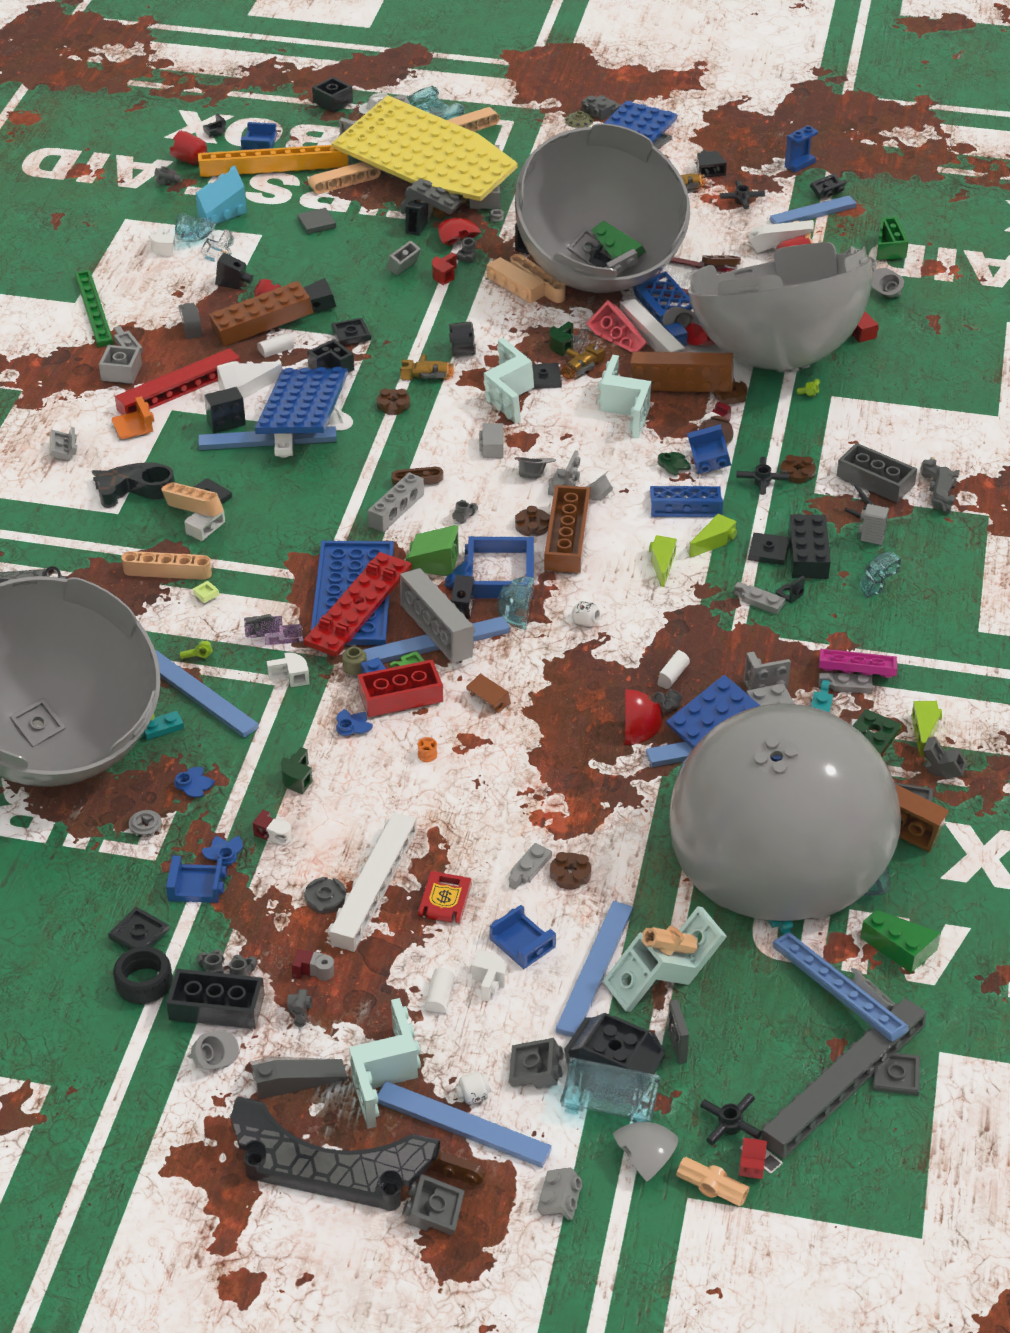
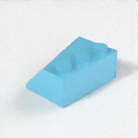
(222, 198)

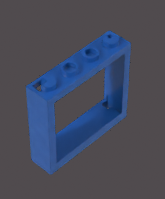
(483, 544)

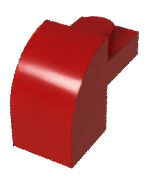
(444, 268)
(752, 1158)

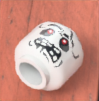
(586, 613)
(473, 1088)

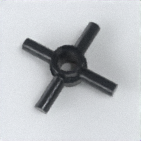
(742, 195)
(762, 475)
(730, 1119)

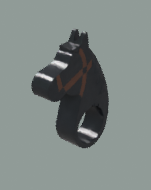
(132, 478)

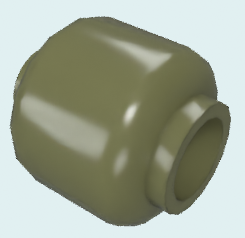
(352, 660)

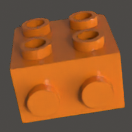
(134, 423)

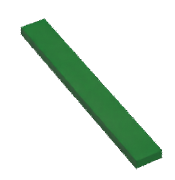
(94, 308)

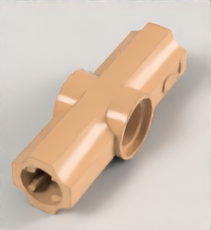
(669, 940)
(712, 1181)

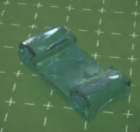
(428, 100)
(610, 1090)

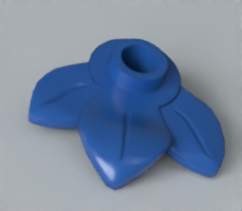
(459, 570)
(353, 723)
(193, 782)
(222, 849)

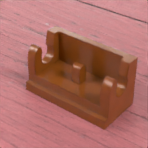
(489, 692)

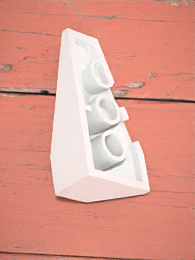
(771, 235)
(248, 376)

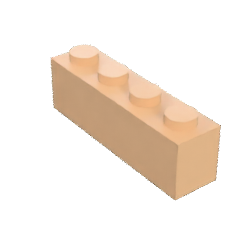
(515, 280)

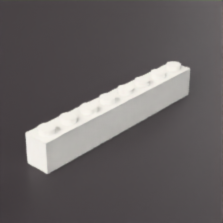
(372, 882)

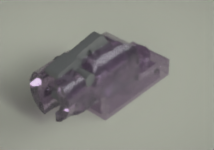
(272, 629)

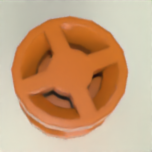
(427, 749)

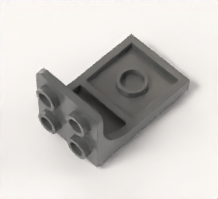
(434, 196)

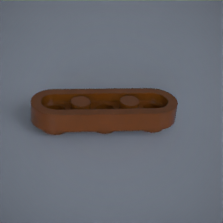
(721, 260)
(429, 474)
(458, 1168)

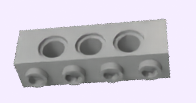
(396, 502)

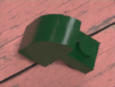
(561, 338)
(295, 772)

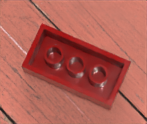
(400, 688)

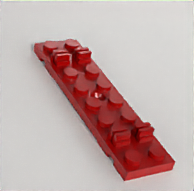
(357, 604)

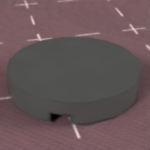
(325, 895)

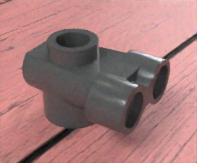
(163, 174)
(468, 250)
(464, 510)
(670, 701)
(211, 962)
(242, 966)
(298, 1005)

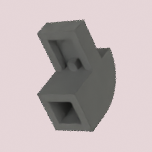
(190, 320)
(943, 763)

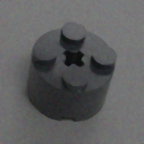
(462, 338)

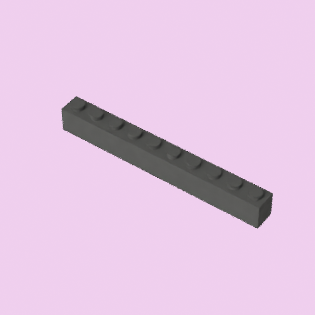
(838, 1083)

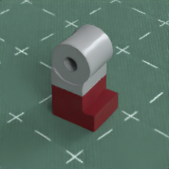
(312, 964)

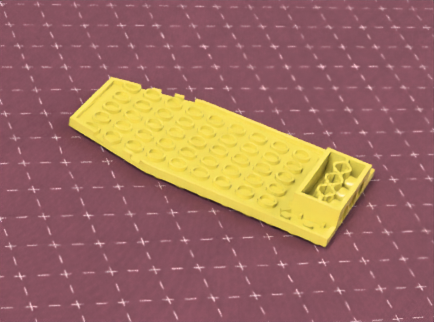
(426, 147)

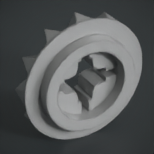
(148, 817)

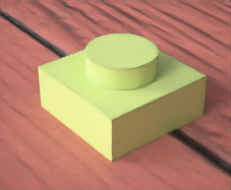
(205, 591)

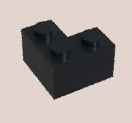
(330, 355)

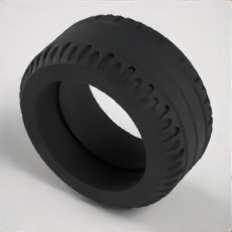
(145, 991)

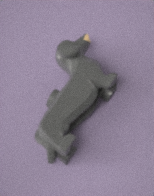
(942, 483)

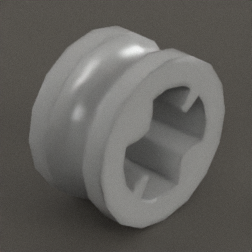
(496, 215)

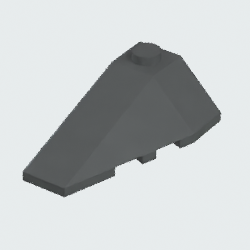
(290, 1074)

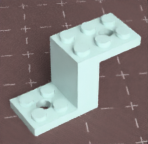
(508, 380)
(624, 396)
(649, 963)
(384, 1060)

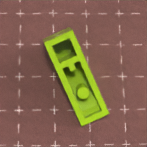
(713, 535)
(662, 556)
(925, 721)

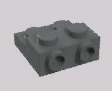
(599, 106)
(536, 1063)
(433, 1205)

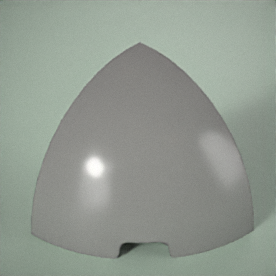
(646, 1146)

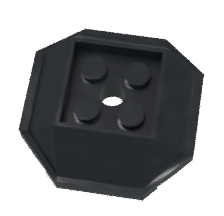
(615, 1043)

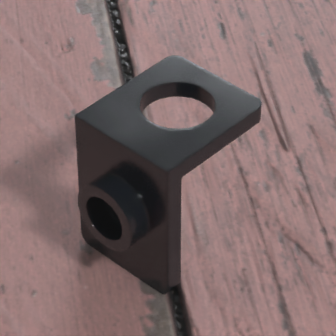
(796, 590)

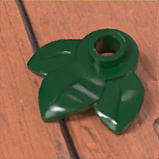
(673, 462)

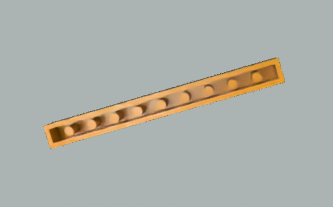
(271, 160)

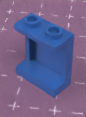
(259, 136)
(798, 149)
(709, 449)
(195, 882)
(521, 937)

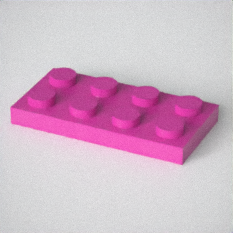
(858, 662)

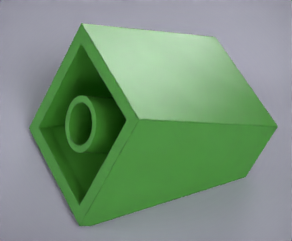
(435, 551)

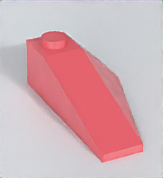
(615, 327)

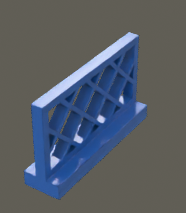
(652, 303)
(686, 507)

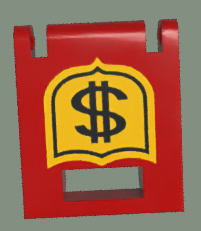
(445, 899)

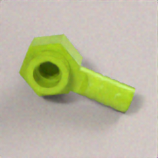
(810, 389)
(202, 650)

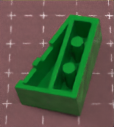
(892, 240)
(615, 241)
(900, 939)

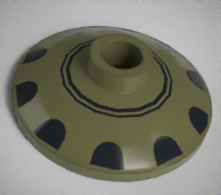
(579, 119)

